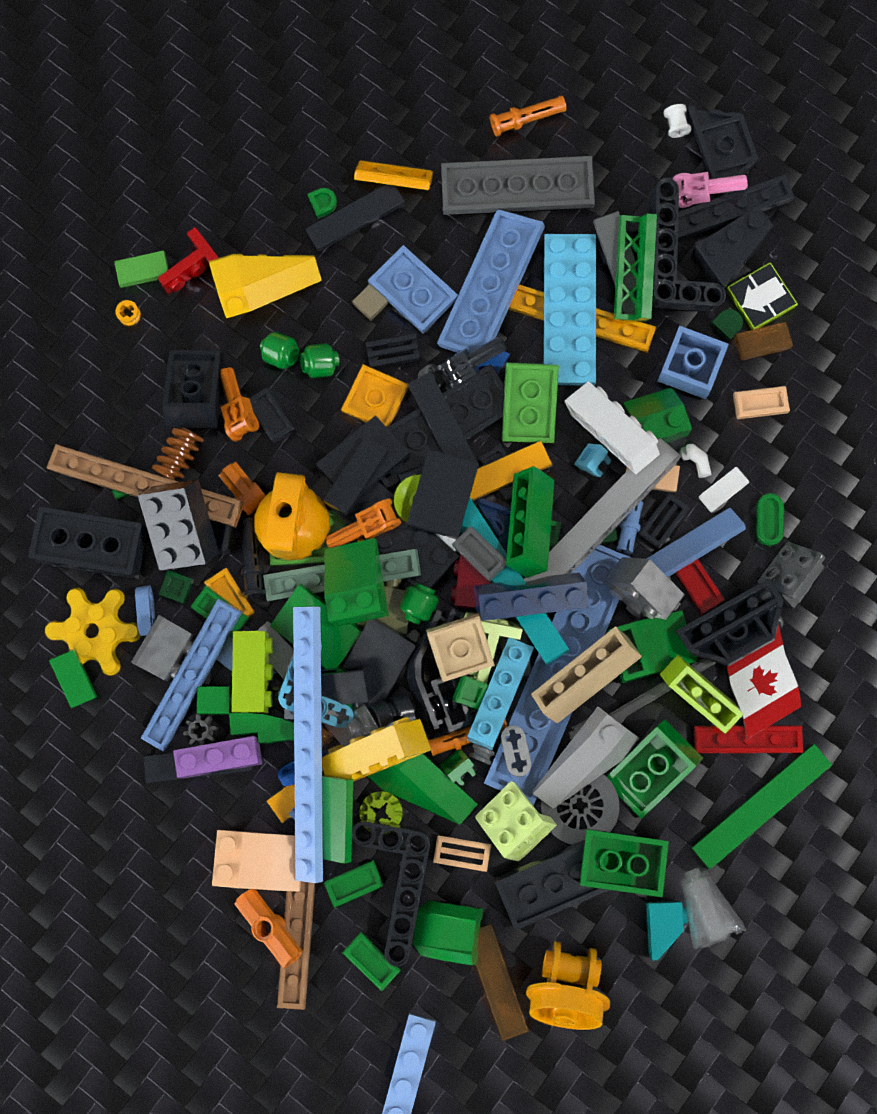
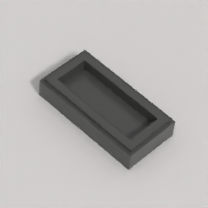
(480, 554)

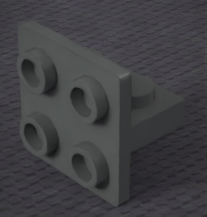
(793, 572)

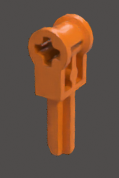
(238, 411)
(370, 523)

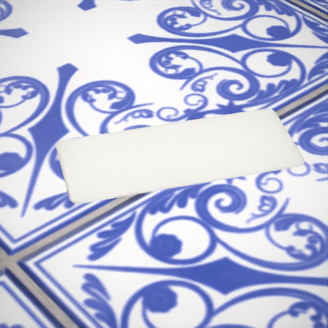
(723, 489)

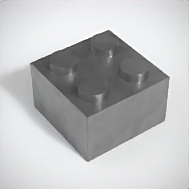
(643, 588)

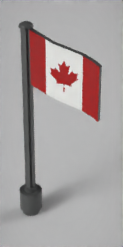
(759, 682)

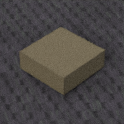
(370, 302)

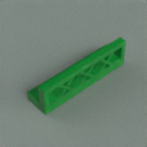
(644, 270)

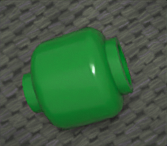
(279, 350)
(319, 360)
(418, 603)

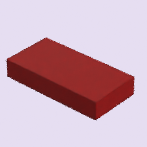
(699, 586)

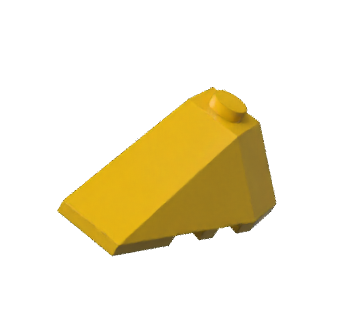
(257, 280)

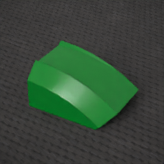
(448, 932)

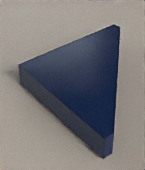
(498, 520)

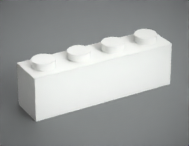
(613, 427)

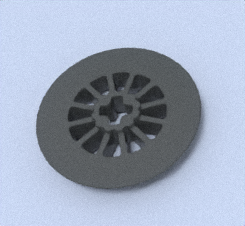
(604, 824)

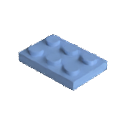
(413, 289)

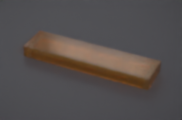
(499, 986)

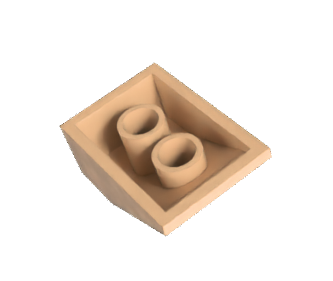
(255, 861)

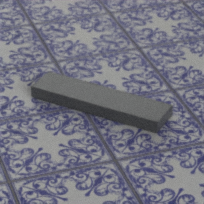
(607, 231)

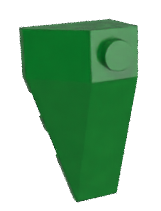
(427, 787)

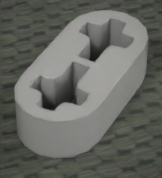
(522, 749)

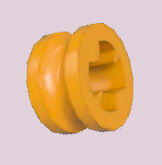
(126, 320)

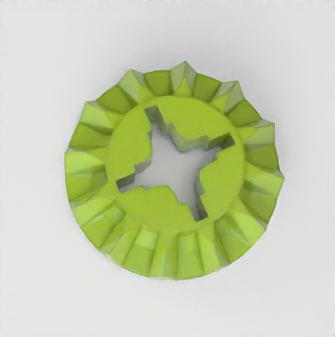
(378, 800)

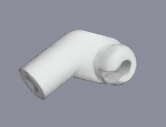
(699, 457)

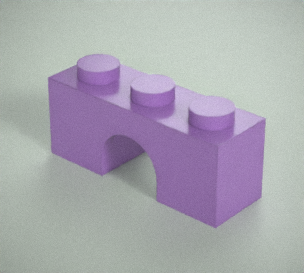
(217, 757)

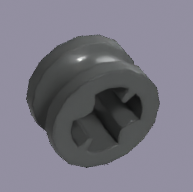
(481, 754)

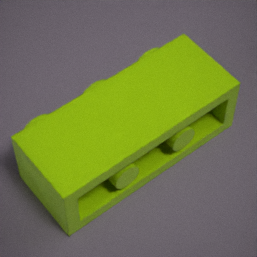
(251, 672)
(701, 694)

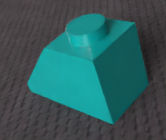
(664, 925)

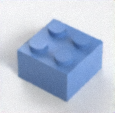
(693, 362)

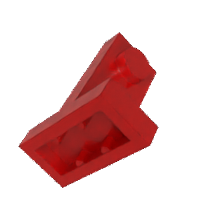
(190, 266)

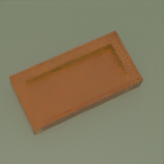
(763, 341)

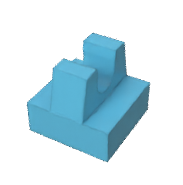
(591, 458)

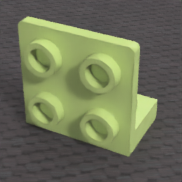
(514, 823)

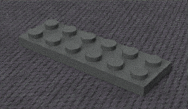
(517, 185)

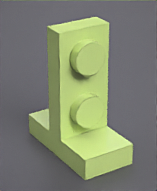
(492, 631)

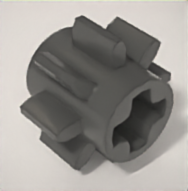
(193, 726)

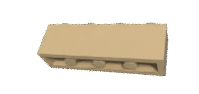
(586, 675)

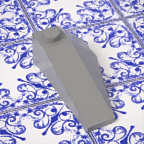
(592, 752)

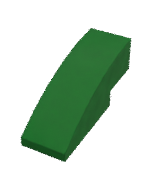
(268, 728)

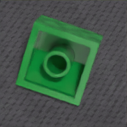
(661, 414)

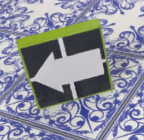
(761, 297)

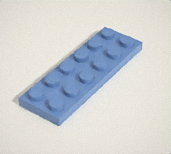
(491, 282)

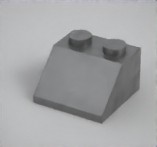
(164, 649)

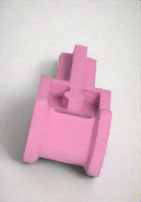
(699, 187)

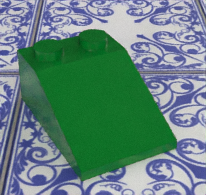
(354, 583)
(654, 768)
(624, 863)

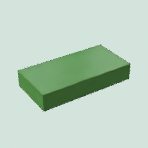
(141, 268)

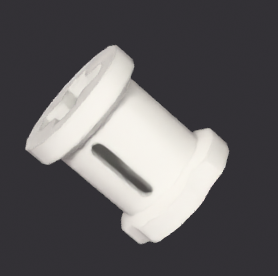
(677, 120)

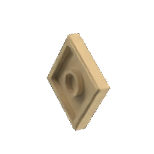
(460, 647)

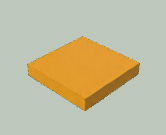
(375, 395)

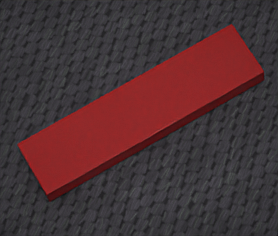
(770, 740)

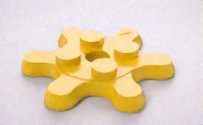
(105, 616)

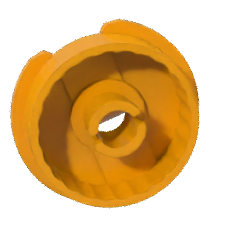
(564, 1004)

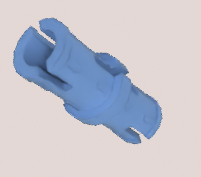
(629, 528)

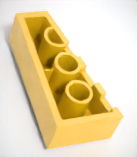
(378, 751)

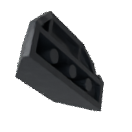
(736, 626)

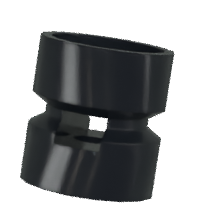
(394, 709)

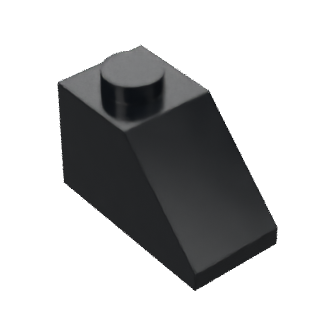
(349, 684)

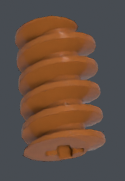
(176, 453)

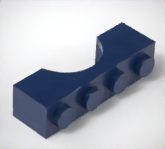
(508, 601)

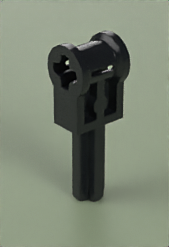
(464, 364)

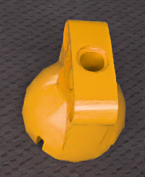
(299, 532)

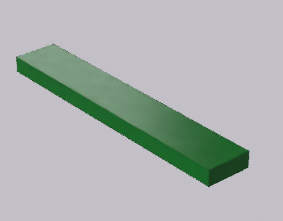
(761, 806)

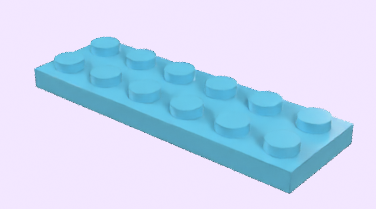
(570, 306)

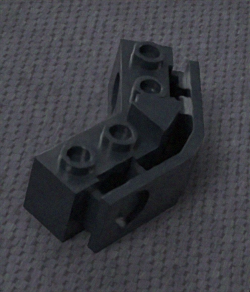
(427, 683)

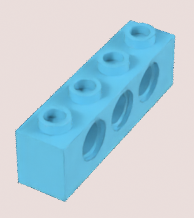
(500, 693)

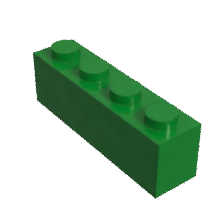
(530, 522)

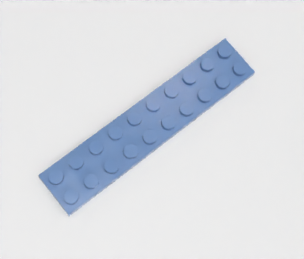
(579, 631)

